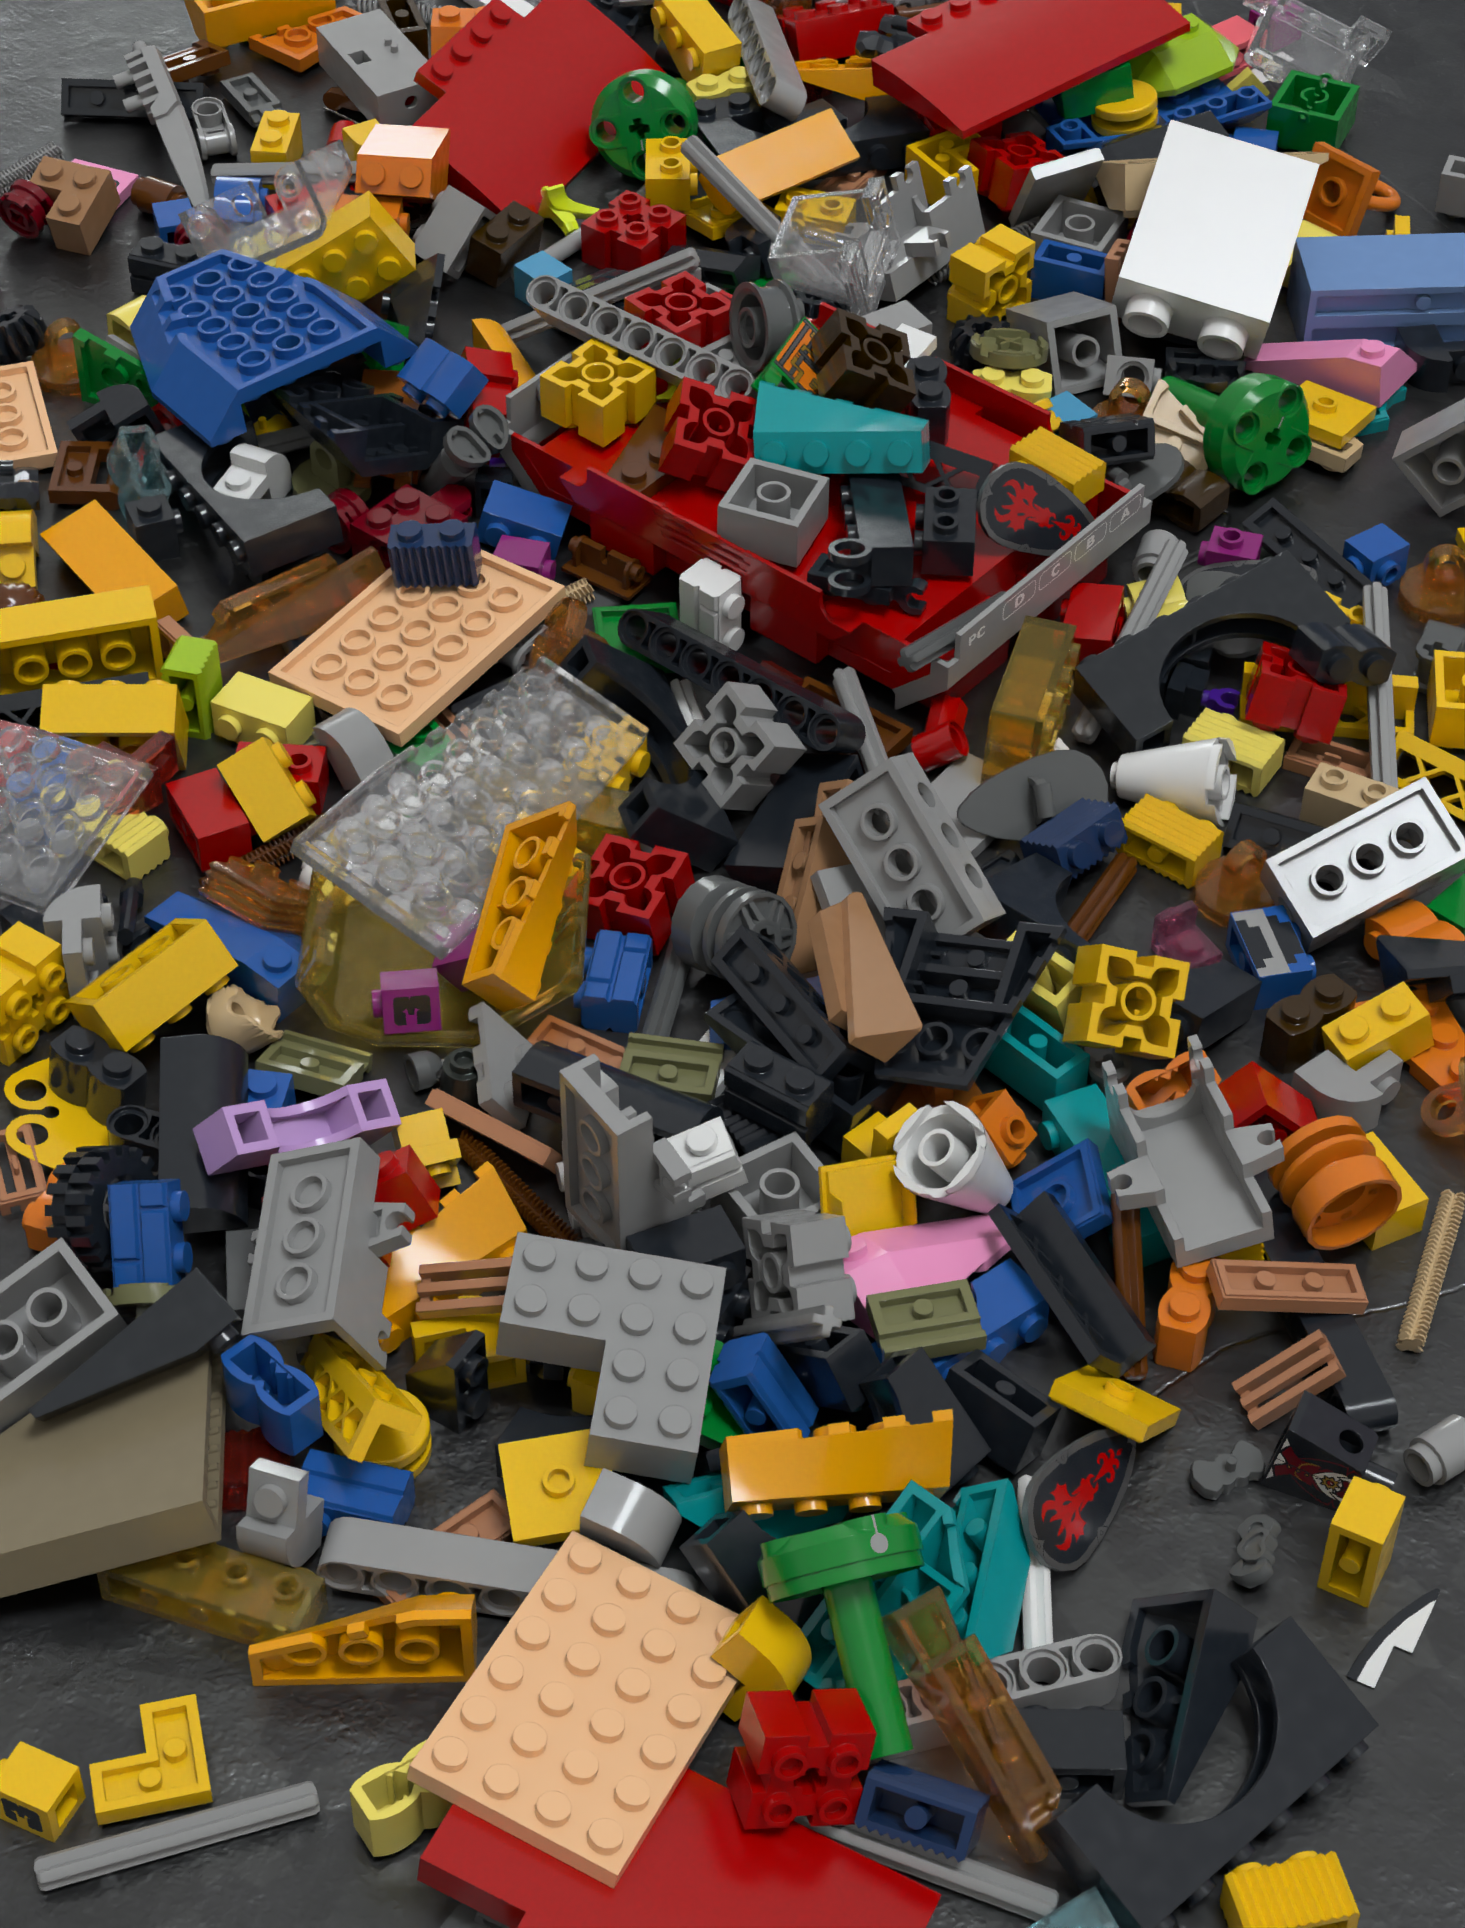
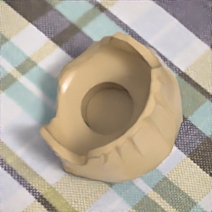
(242, 1018)

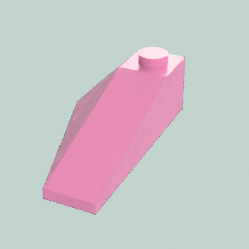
(1350, 366)
(920, 1257)

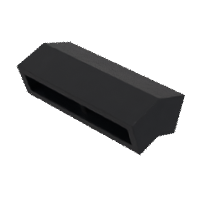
(723, 267)

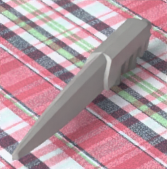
(165, 110)

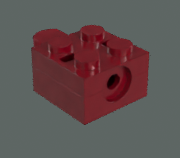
(408, 504)

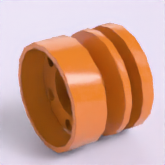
(1335, 1183)

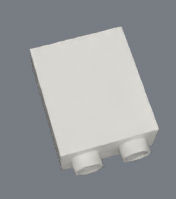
(1213, 241)

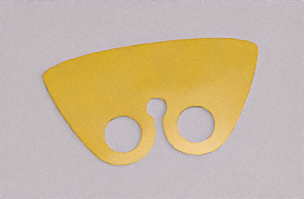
(66, 1132)

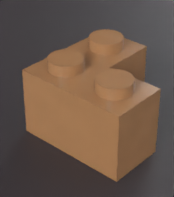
(82, 202)

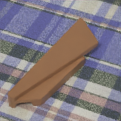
(809, 850)
(861, 979)

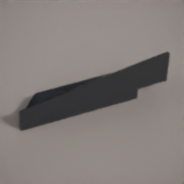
(1424, 962)

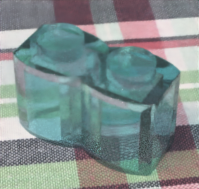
(136, 465)

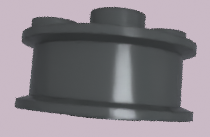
(762, 321)

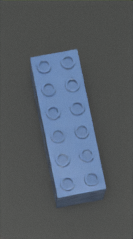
(1377, 284)

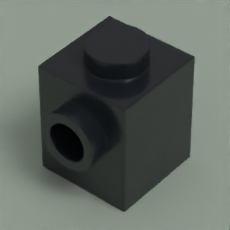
(154, 526)

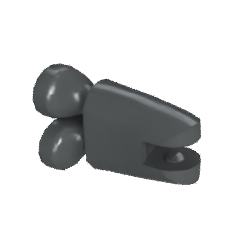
(466, 449)

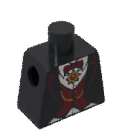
(1322, 1454)

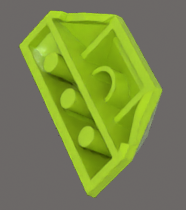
(1186, 60)

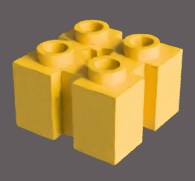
(990, 275)
(597, 392)
(1148, 985)
(29, 989)

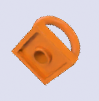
(1345, 193)

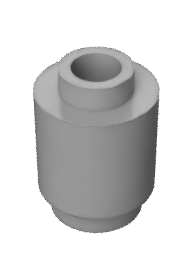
(1148, 552)
(1437, 1452)

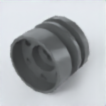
(716, 909)

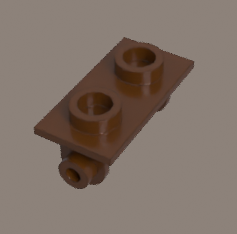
(610, 572)

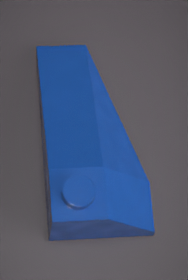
(264, 957)

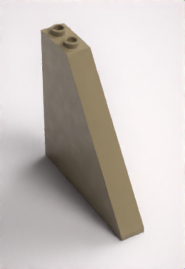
(114, 1479)

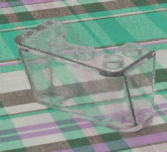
(307, 191)

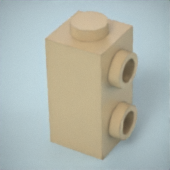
(1338, 793)

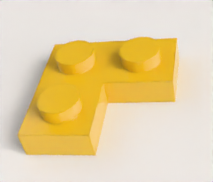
(164, 1778)

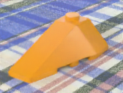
(851, 78)
(396, 1643)

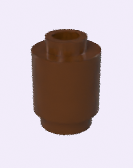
(153, 190)

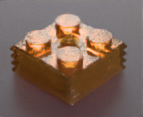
(257, 894)

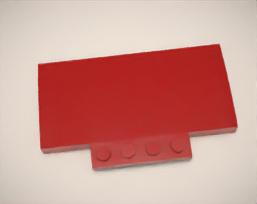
(1003, 56)
(525, 96)
(687, 1874)

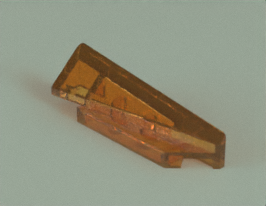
(290, 603)
(976, 1717)

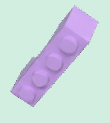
(250, 1132)

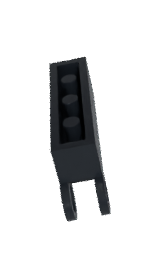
(875, 535)

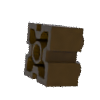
(863, 363)

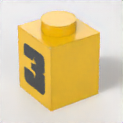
(39, 1791)

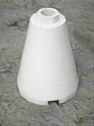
(1186, 774)
(951, 1159)

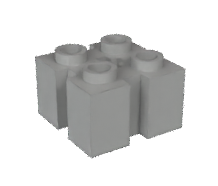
(739, 746)
(798, 1262)

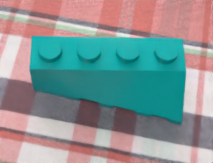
(836, 435)

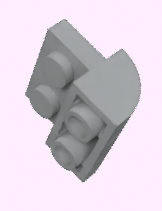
(81, 926)

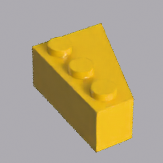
(696, 37)

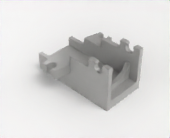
(930, 232)
(612, 1166)
(1192, 1166)
(321, 1251)

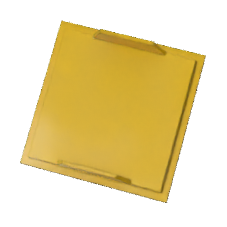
(866, 1194)

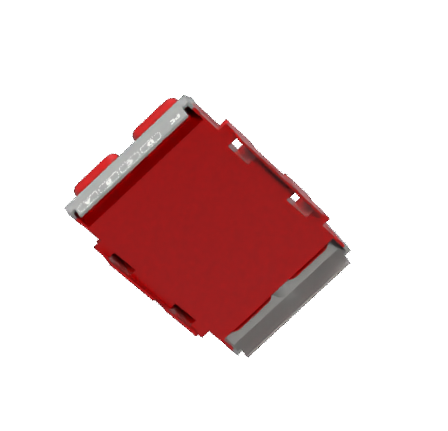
(681, 528)

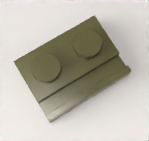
(315, 1063)
(675, 1063)
(929, 1316)

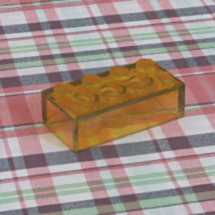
(1032, 695)

